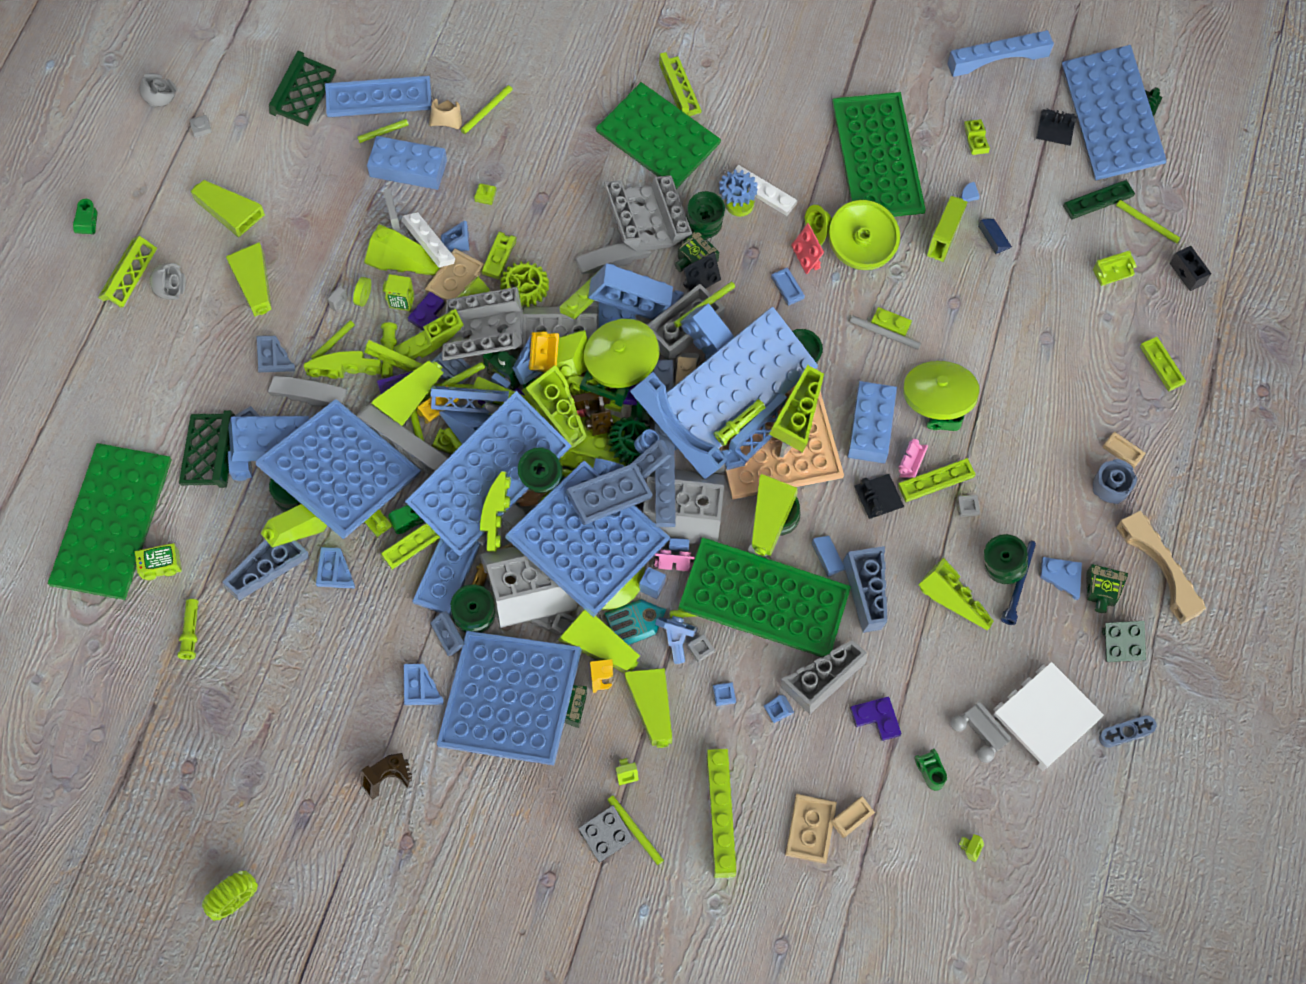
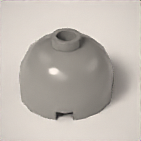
(157, 90)
(167, 281)

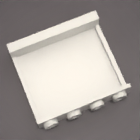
(1047, 714)

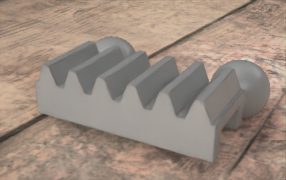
(986, 727)

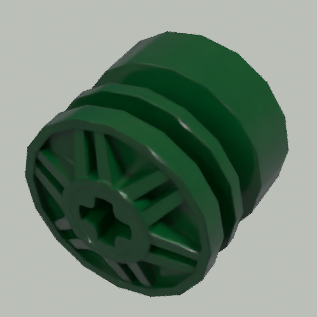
(709, 207)

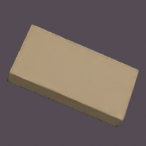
(1123, 449)
(852, 817)

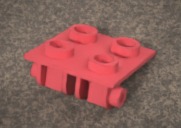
(808, 249)

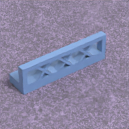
(466, 393)
(753, 428)

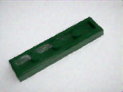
(1098, 199)

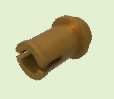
(480, 576)

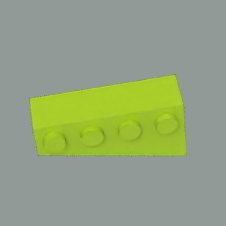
(797, 414)

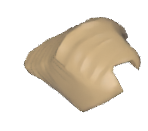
(445, 114)

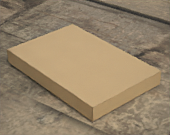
(454, 278)
(810, 828)

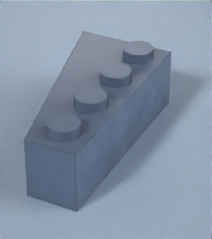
(264, 566)
(867, 580)

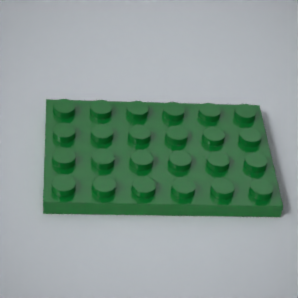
(658, 134)

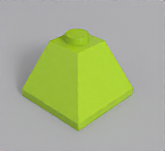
(571, 354)

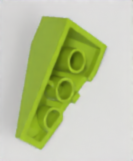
(396, 252)
(554, 402)
(944, 587)

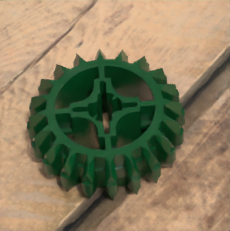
(624, 446)

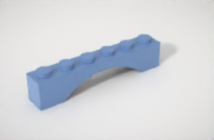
(1030, 46)
(702, 455)

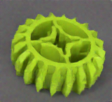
(521, 277)
(229, 895)

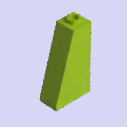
(227, 207)
(947, 228)
(251, 274)
(406, 395)
(771, 513)
(291, 526)
(599, 642)
(650, 698)

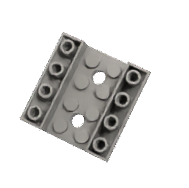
(660, 214)
(483, 319)
(555, 322)
(691, 518)
(531, 595)

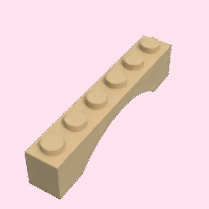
(1184, 600)

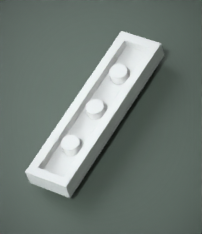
(771, 195)
(428, 239)

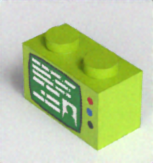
(399, 292)
(158, 561)

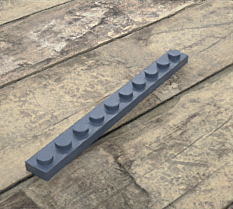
(666, 472)

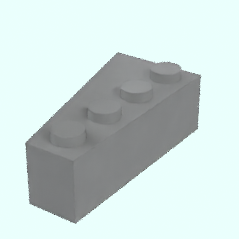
(822, 678)

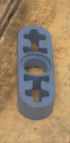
(1124, 739)

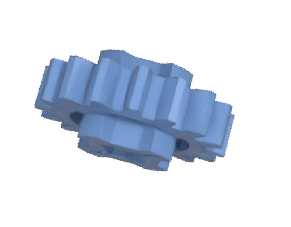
(738, 188)

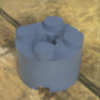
(1114, 481)

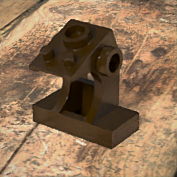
(597, 419)
(373, 776)

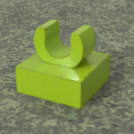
(485, 194)
(626, 772)
(972, 847)

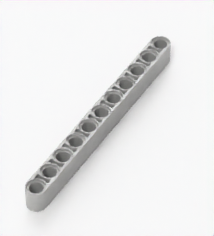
(419, 452)

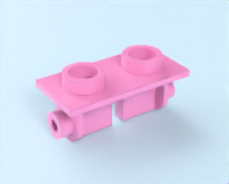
(911, 463)
(666, 559)

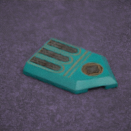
(635, 621)

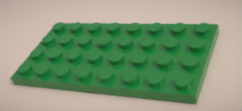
(879, 152)
(110, 521)
(765, 598)

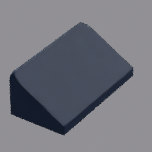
(994, 235)

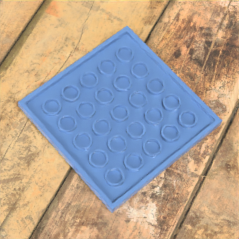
(338, 468)
(591, 558)
(509, 697)

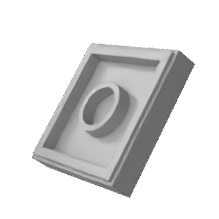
(391, 209)

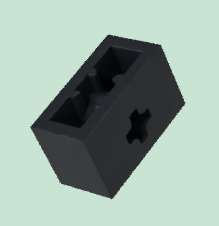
(1190, 268)

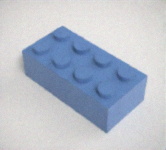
(407, 162)
(630, 291)
(706, 330)
(872, 422)
(256, 435)

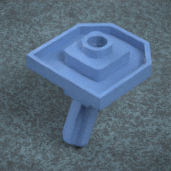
(676, 634)

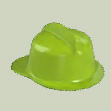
(819, 221)

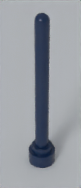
(1010, 615)

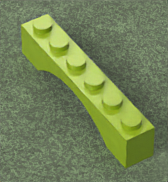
(721, 813)

